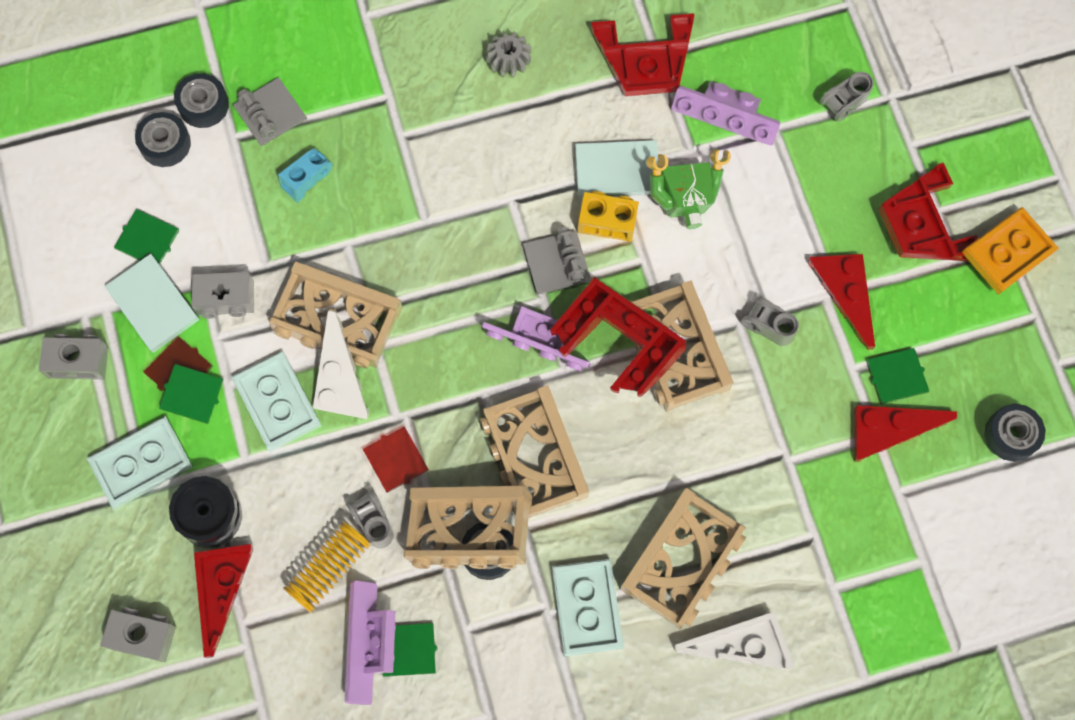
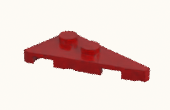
(846, 282)
(884, 427)
(218, 582)

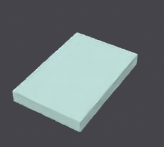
(615, 167)
(151, 303)
(276, 401)
(139, 463)
(587, 607)

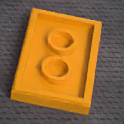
(1010, 250)

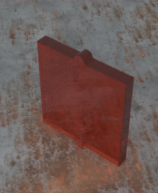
(176, 353)
(395, 459)

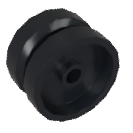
(190, 503)

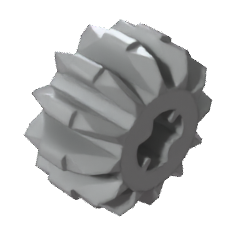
(505, 45)

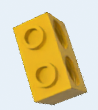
(606, 223)

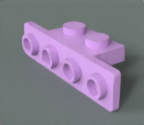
(727, 110)
(534, 331)
(368, 643)

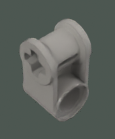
(845, 98)
(769, 320)
(369, 515)

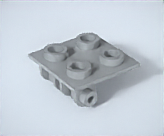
(269, 111)
(557, 262)

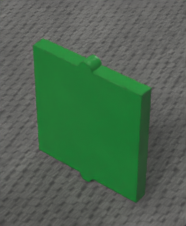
(146, 236)
(897, 376)
(191, 394)
(414, 650)

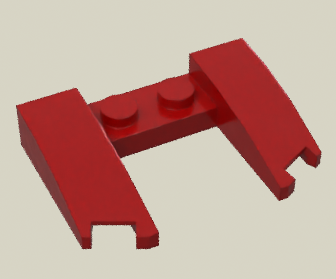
(659, 344)

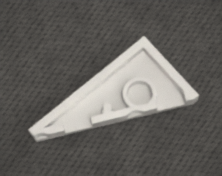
(337, 384)
(749, 642)

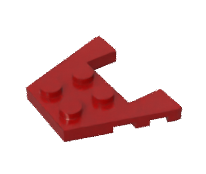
(649, 65)
(916, 223)

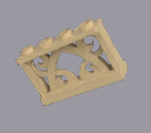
(314, 283)
(714, 364)
(546, 415)
(480, 497)
(646, 574)

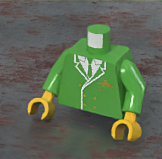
(687, 188)

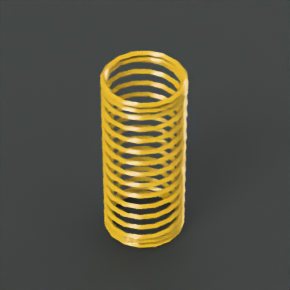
(298, 596)

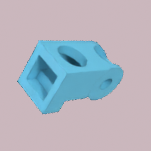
(304, 174)

